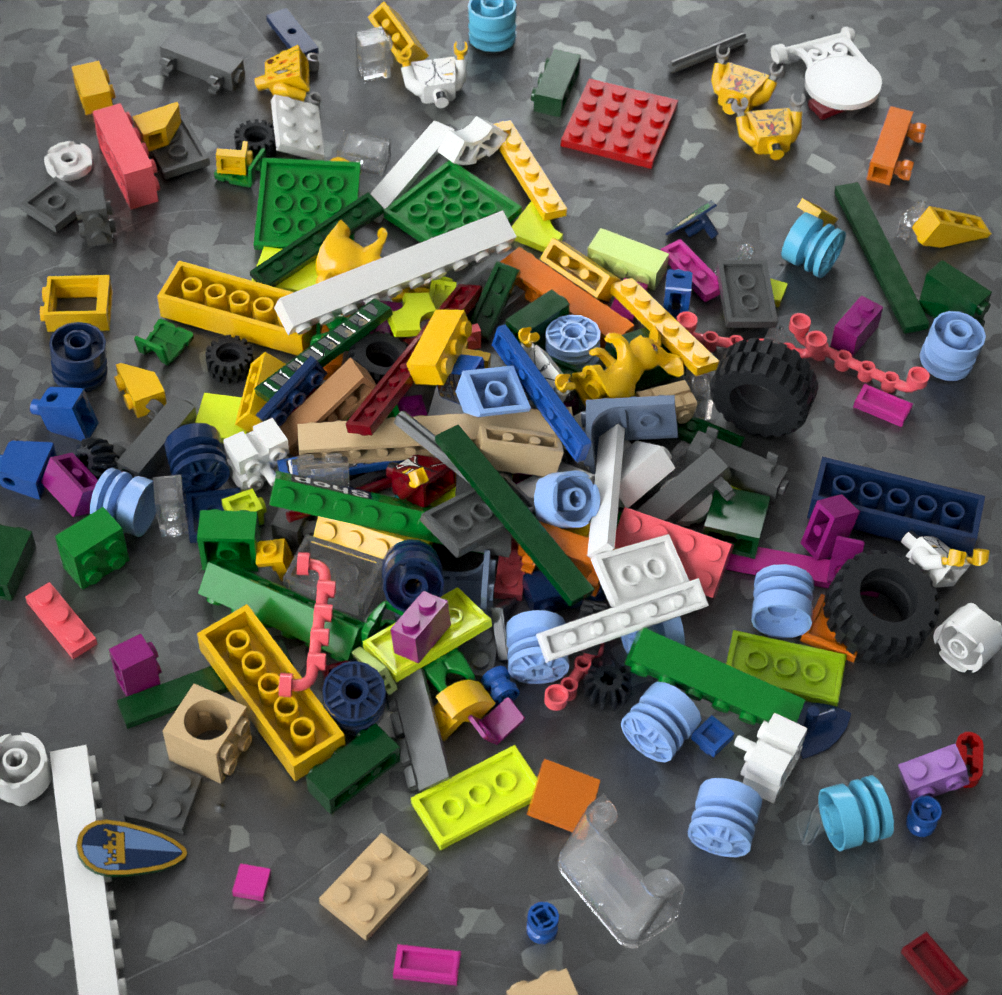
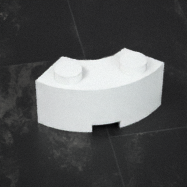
(472, 142)

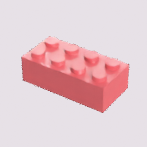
(126, 156)
(699, 554)

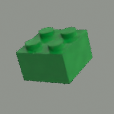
(229, 537)
(92, 548)

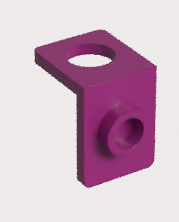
(843, 550)
(499, 722)

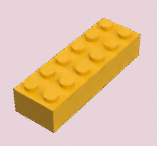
(228, 307)
(251, 667)

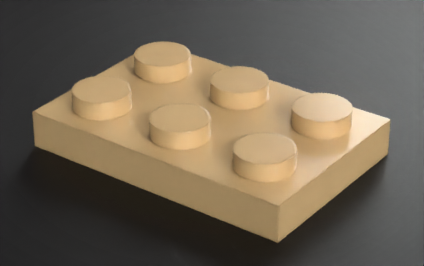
(373, 886)

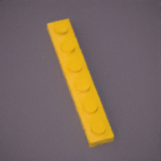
(530, 174)
(672, 333)

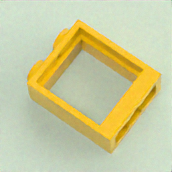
(77, 287)

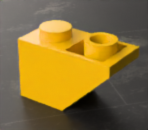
(158, 125)
(139, 388)

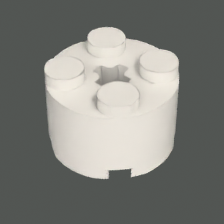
(968, 638)
(23, 768)

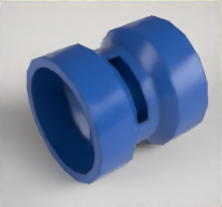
(499, 684)
(923, 809)
(541, 930)

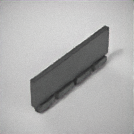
(419, 725)

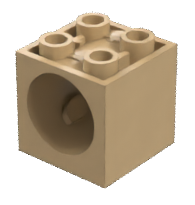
(203, 712)

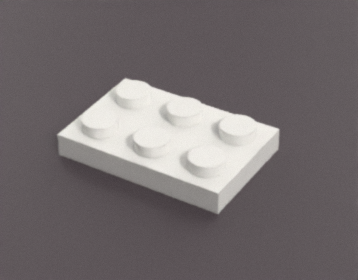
(297, 128)
(639, 570)

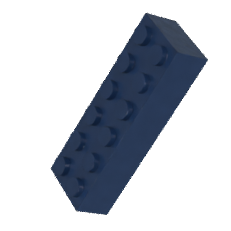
(897, 504)

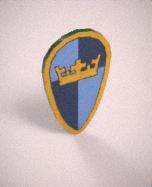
(126, 849)

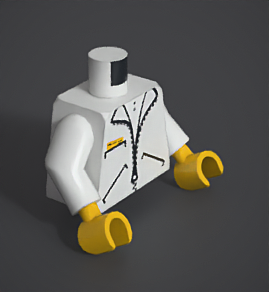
(435, 78)
(547, 367)
(939, 561)

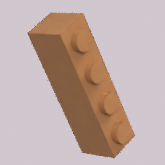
(331, 401)

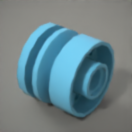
(492, 24)
(813, 244)
(856, 813)

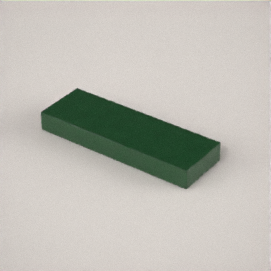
(494, 298)

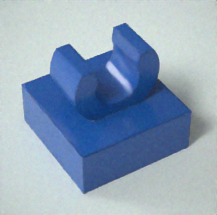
(712, 736)

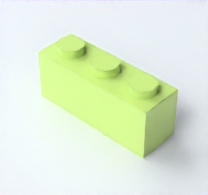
(628, 258)

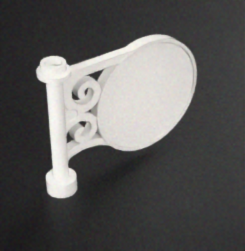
(835, 77)

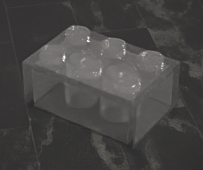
(356, 576)

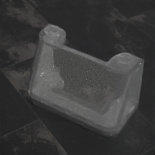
(610, 884)

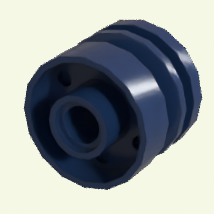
(78, 356)
(198, 456)
(409, 570)
(349, 682)

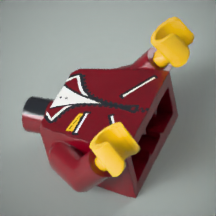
(420, 479)

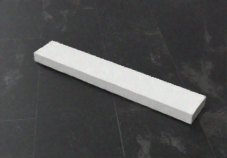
(410, 166)
(607, 479)
(622, 620)

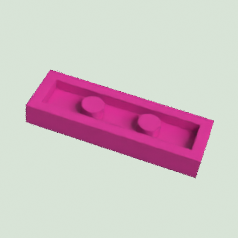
(703, 278)

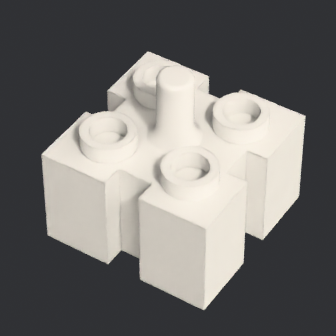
(255, 455)
(772, 757)

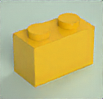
(93, 86)

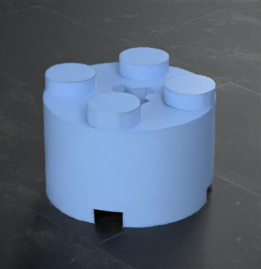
(566, 499)

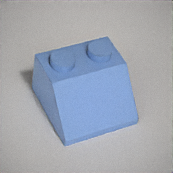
(491, 392)

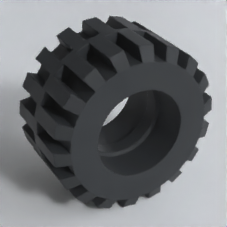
(377, 353)

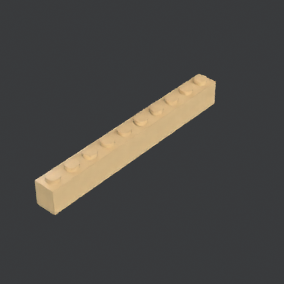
(393, 444)

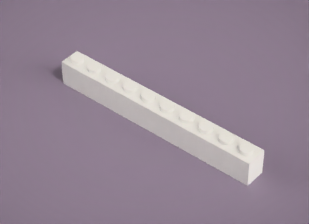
(394, 272)
(87, 892)

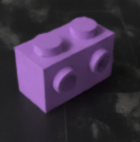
(934, 773)

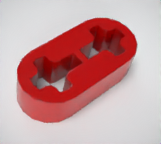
(975, 760)

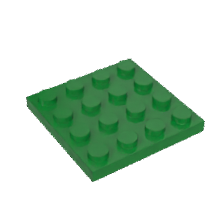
(300, 196)
(446, 202)

